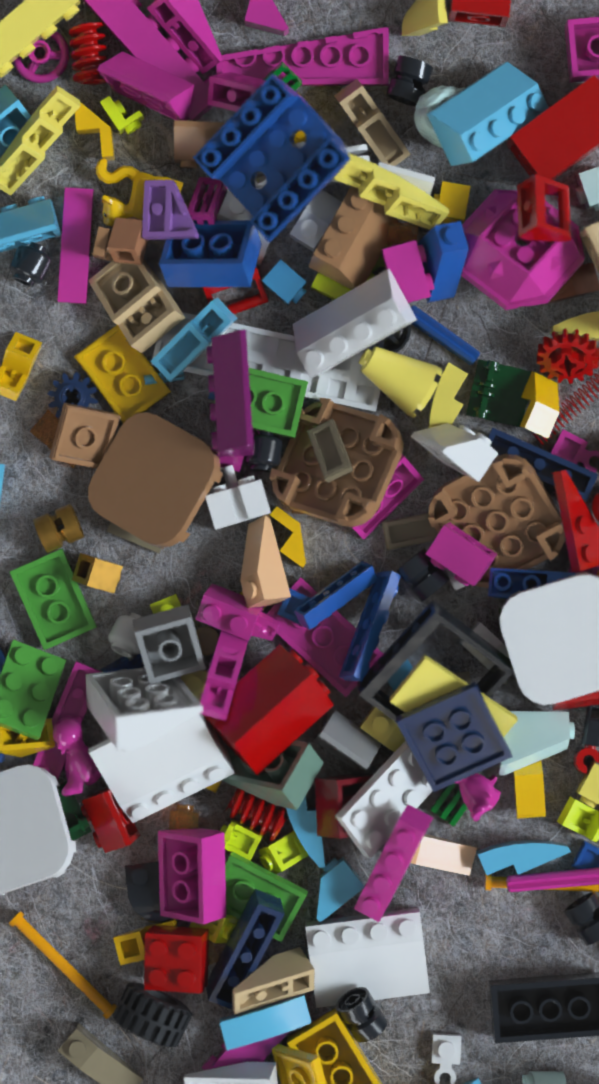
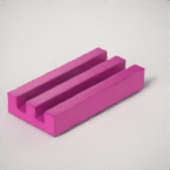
(211, 201)

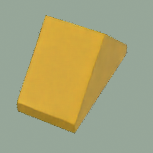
(20, 745)

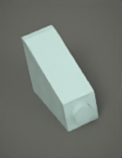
(536, 738)

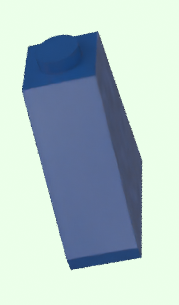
(445, 255)

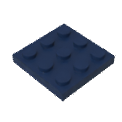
(453, 736)

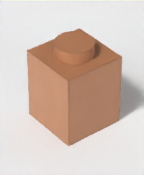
(127, 242)

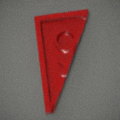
(578, 524)

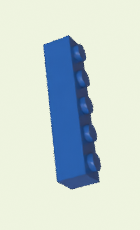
(336, 595)

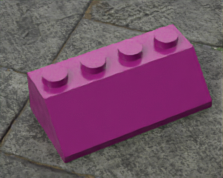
(232, 394)

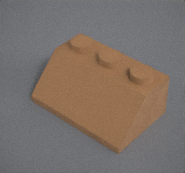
(190, 138)
(352, 241)

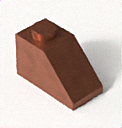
(581, 283)

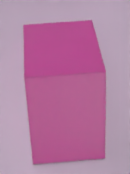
(265, 17)

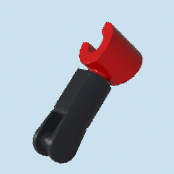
(590, 739)

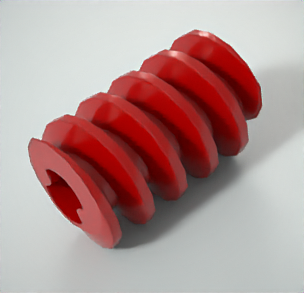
(87, 53)
(257, 812)

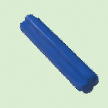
(444, 336)

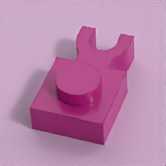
(573, 449)

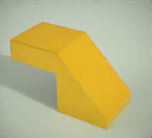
(90, 123)
(17, 365)
(543, 405)
(294, 545)
(529, 791)
(131, 945)

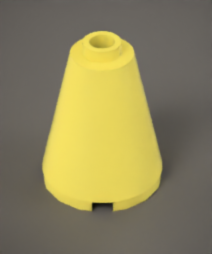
(400, 378)

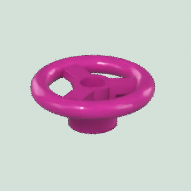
(62, 55)

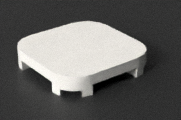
(554, 638)
(32, 828)

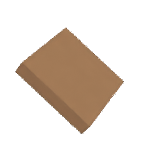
(83, 435)

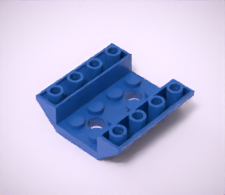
(263, 141)

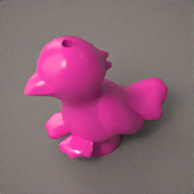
(79, 764)
(479, 794)

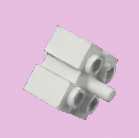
(237, 500)

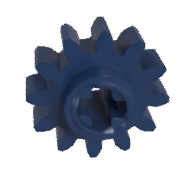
(72, 385)

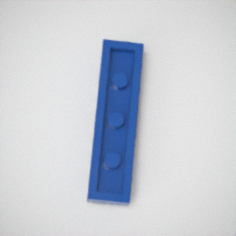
(369, 626)

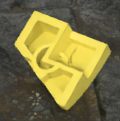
(424, 17)

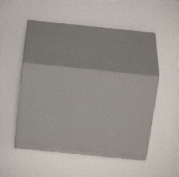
(347, 742)

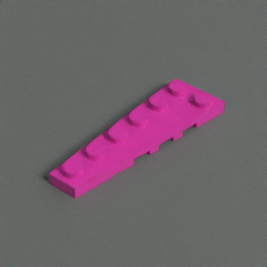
(321, 61)

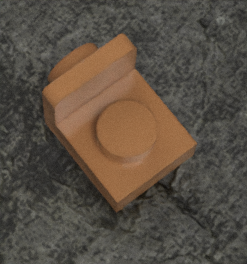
(100, 248)

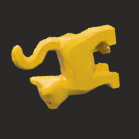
(115, 208)

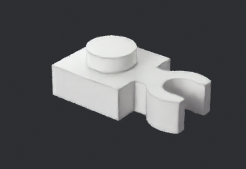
(445, 1052)

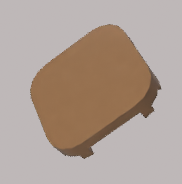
(154, 479)
(352, 499)
(503, 512)

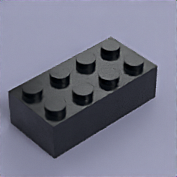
(544, 1007)

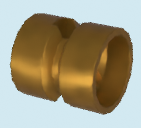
(49, 532)

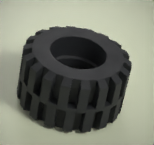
(152, 1015)

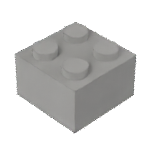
(169, 644)

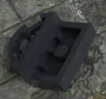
(143, 891)

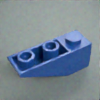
(509, 581)

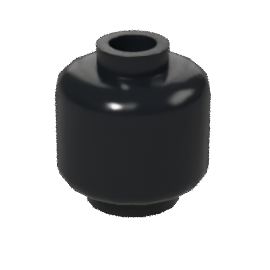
(30, 264)
(266, 451)

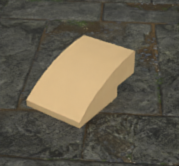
(136, 302)

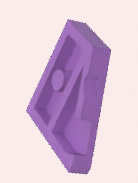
(165, 212)

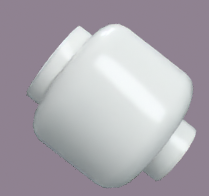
(123, 636)

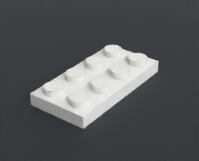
(381, 801)

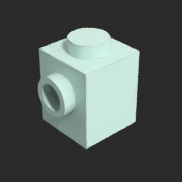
(588, 188)

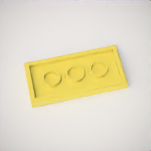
(430, 681)

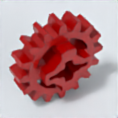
(568, 356)

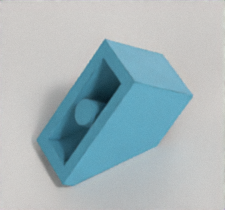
(336, 887)

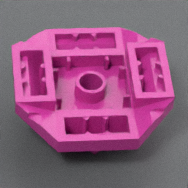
(511, 272)

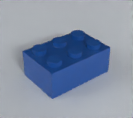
(219, 258)

